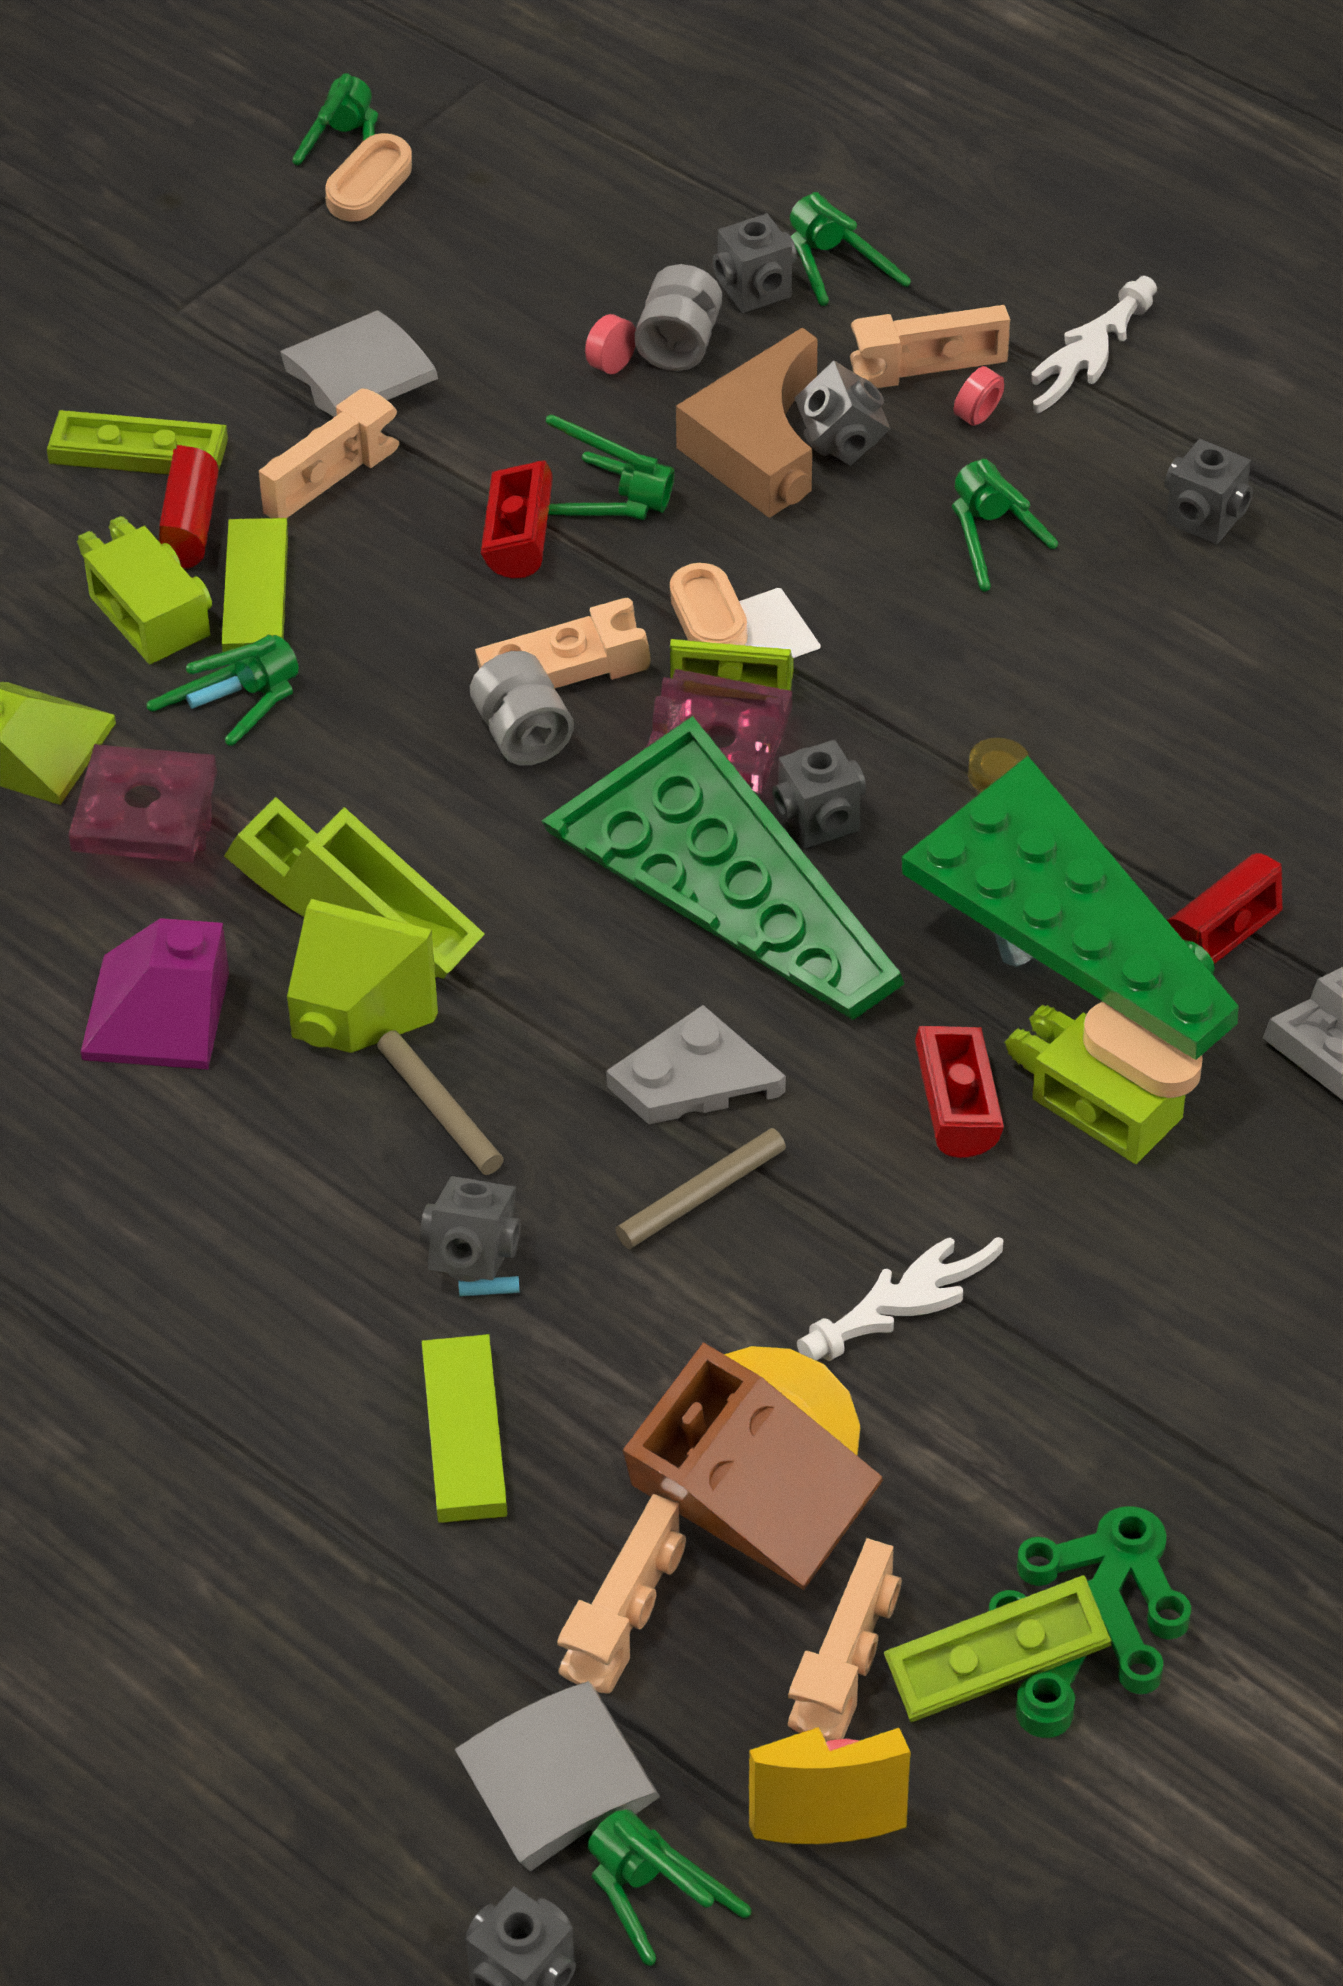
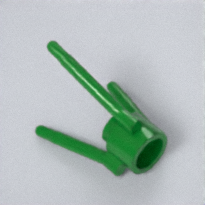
(344, 110)
(823, 227)
(641, 481)
(989, 496)
(259, 667)
(635, 1856)

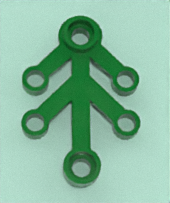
(1118, 1560)

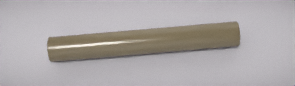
(440, 1103)
(700, 1188)

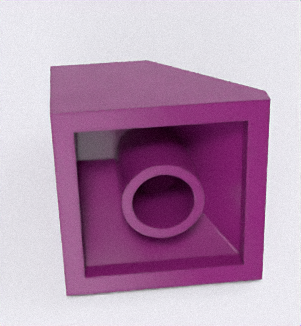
(160, 997)

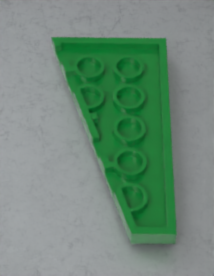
(712, 851)
(1053, 890)

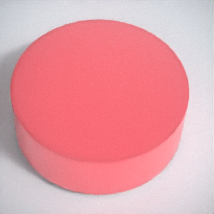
(610, 344)
(979, 396)

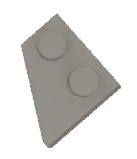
(692, 1070)

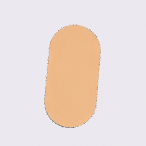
(368, 177)
(707, 605)
(1139, 1053)

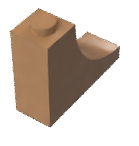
(742, 429)

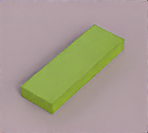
(129, 441)
(254, 581)
(464, 1429)
(997, 1648)

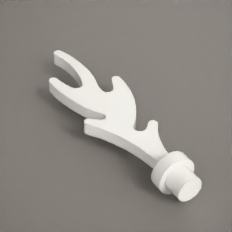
(1089, 343)
(914, 1295)

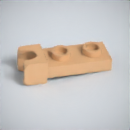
(929, 343)
(328, 454)
(584, 646)
(600, 1631)
(828, 1681)

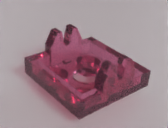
(748, 709)
(167, 828)

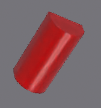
(189, 503)
(517, 519)
(1232, 906)
(959, 1089)

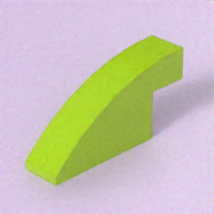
(351, 870)

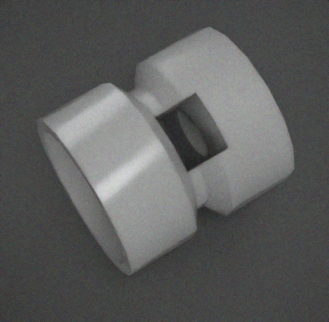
(678, 317)
(521, 708)

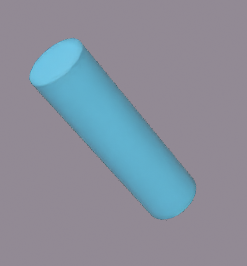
(213, 692)
(498, 1285)

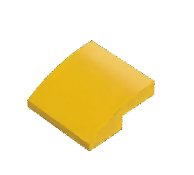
(827, 1796)

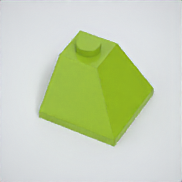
(46, 741)
(359, 978)

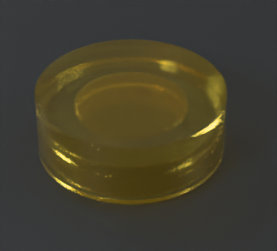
(993, 759)

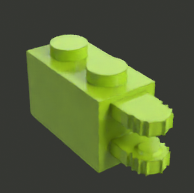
(145, 590)
(1089, 1091)

